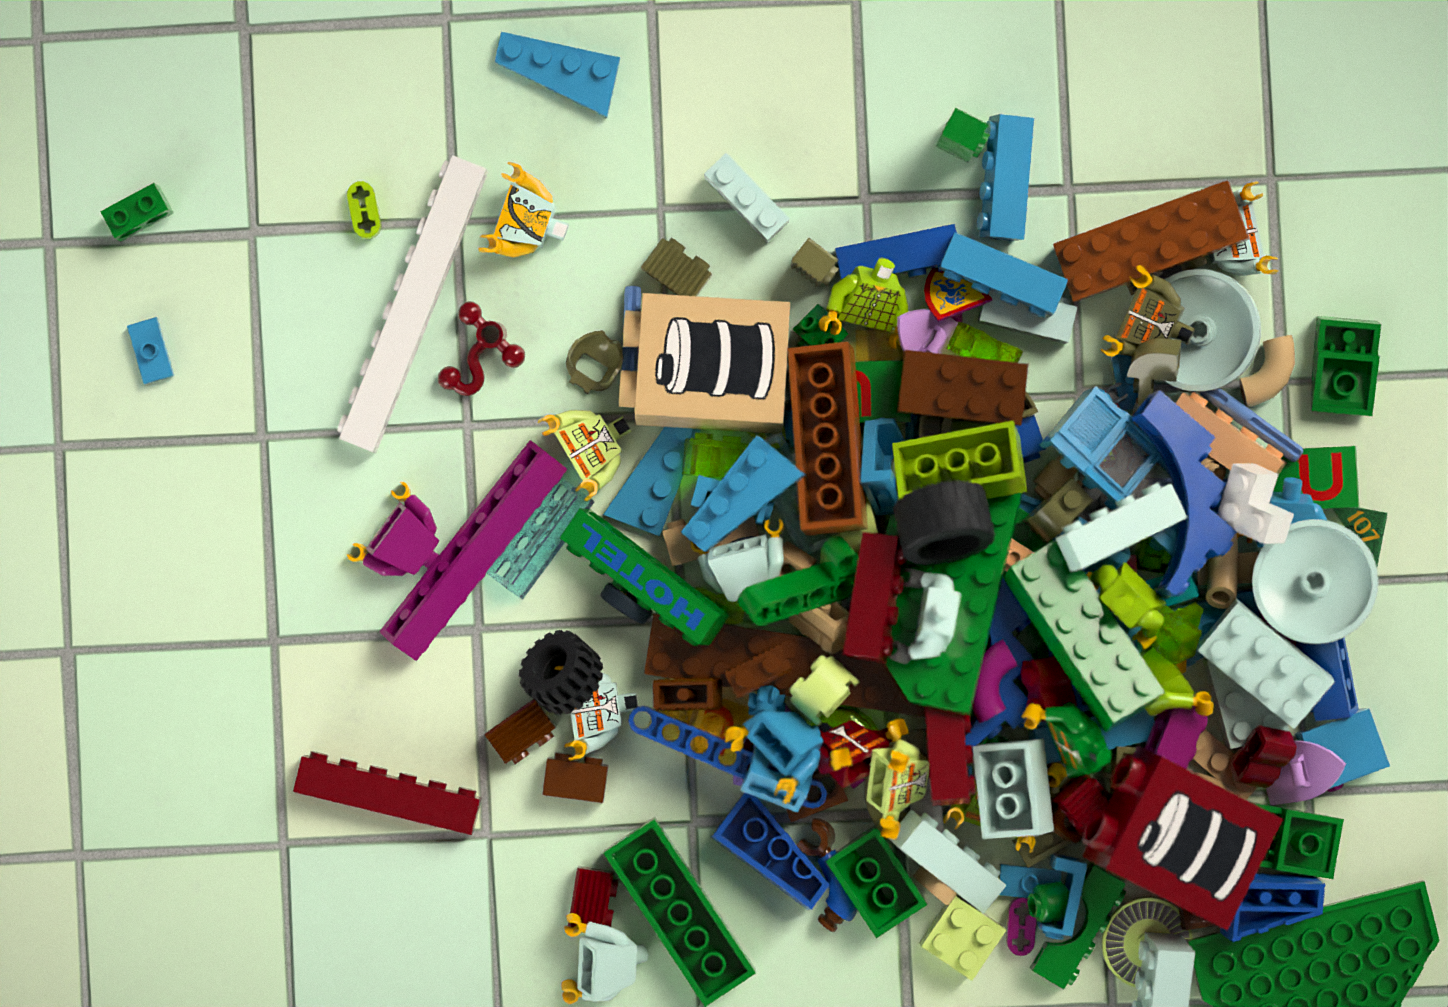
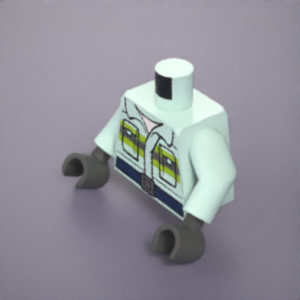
(935, 617)

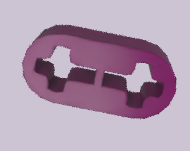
(1013, 927)

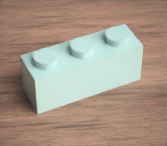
(746, 197)
(1018, 319)

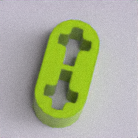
(371, 209)

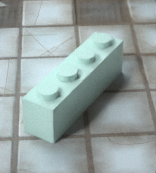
(1120, 527)
(947, 861)

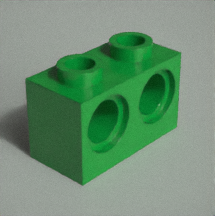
(137, 212)

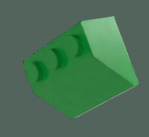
(876, 881)

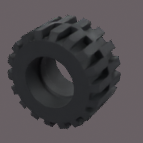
(565, 688)

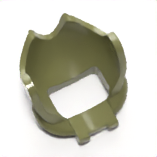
(602, 350)

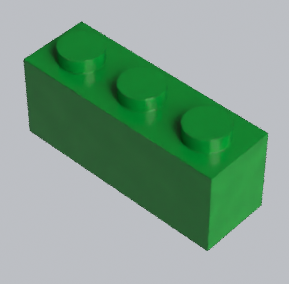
(963, 136)

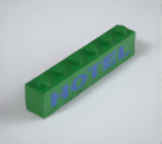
(644, 577)

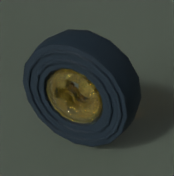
(625, 603)

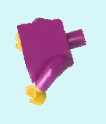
(403, 540)

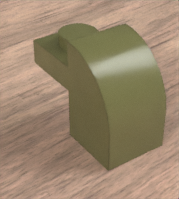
(1154, 361)
(1057, 511)

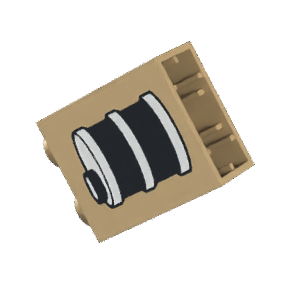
(707, 363)

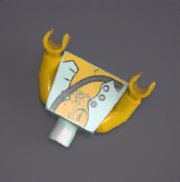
(524, 217)

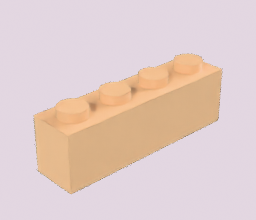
(1230, 443)

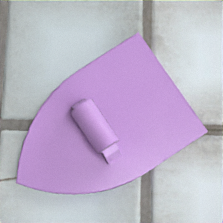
(922, 332)
(1306, 775)

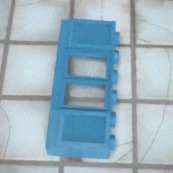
(1111, 454)

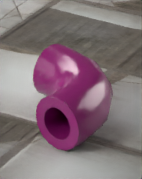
(995, 665)

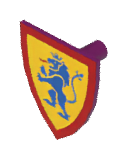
(950, 298)

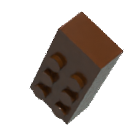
(962, 388)

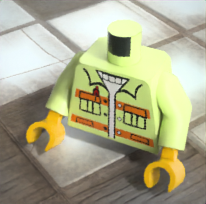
(589, 445)
(895, 782)

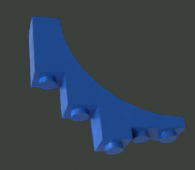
(1183, 446)
(1007, 618)

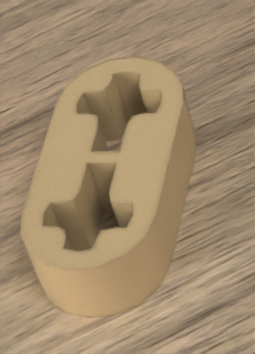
(934, 885)

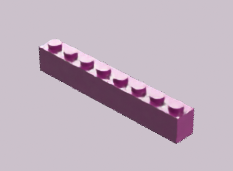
(473, 550)

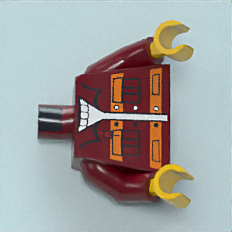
(849, 748)

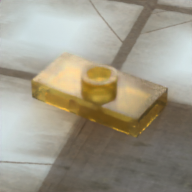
(875, 346)

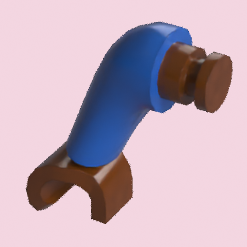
(839, 904)

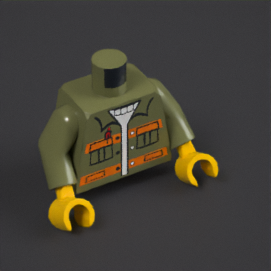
(1151, 315)

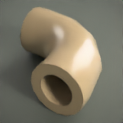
(1272, 375)
(1223, 578)

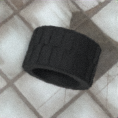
(943, 522)

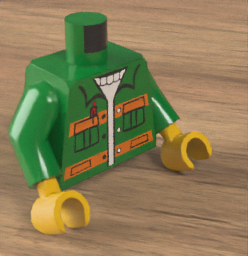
(1076, 740)

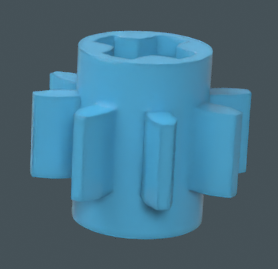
(766, 699)

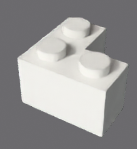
(1248, 505)

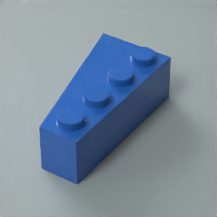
(765, 847)

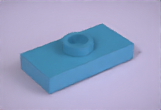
(150, 350)
(1022, 880)

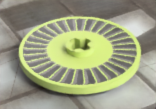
(1128, 928)

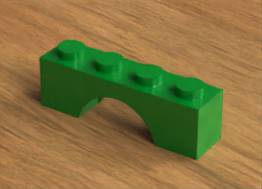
(1060, 960)

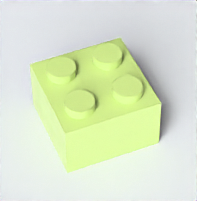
(962, 937)

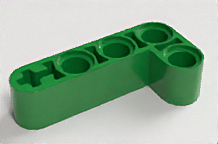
(804, 588)

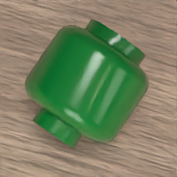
(1048, 902)

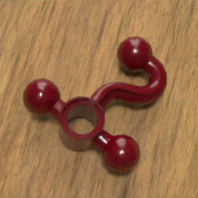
(512, 354)

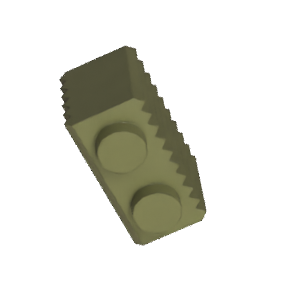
(815, 263)
(676, 269)

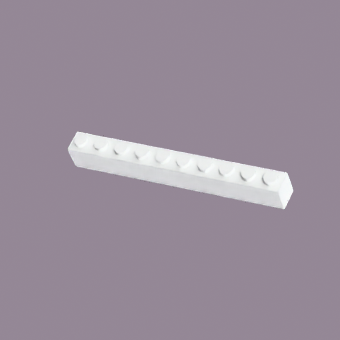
(413, 304)

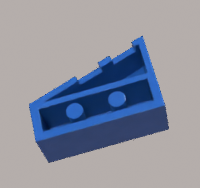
(1276, 901)

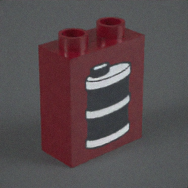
(1180, 836)

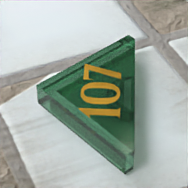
(1366, 524)

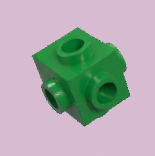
(810, 332)

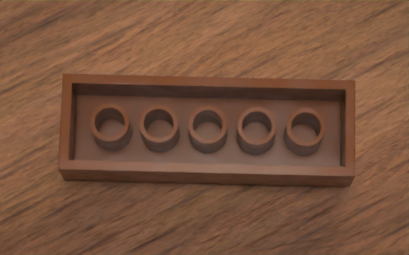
(1151, 238)
(827, 438)

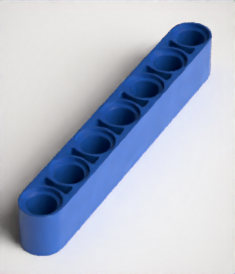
(711, 754)

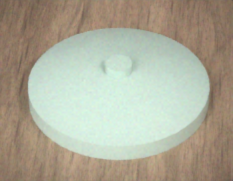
(1224, 332)
(1315, 582)

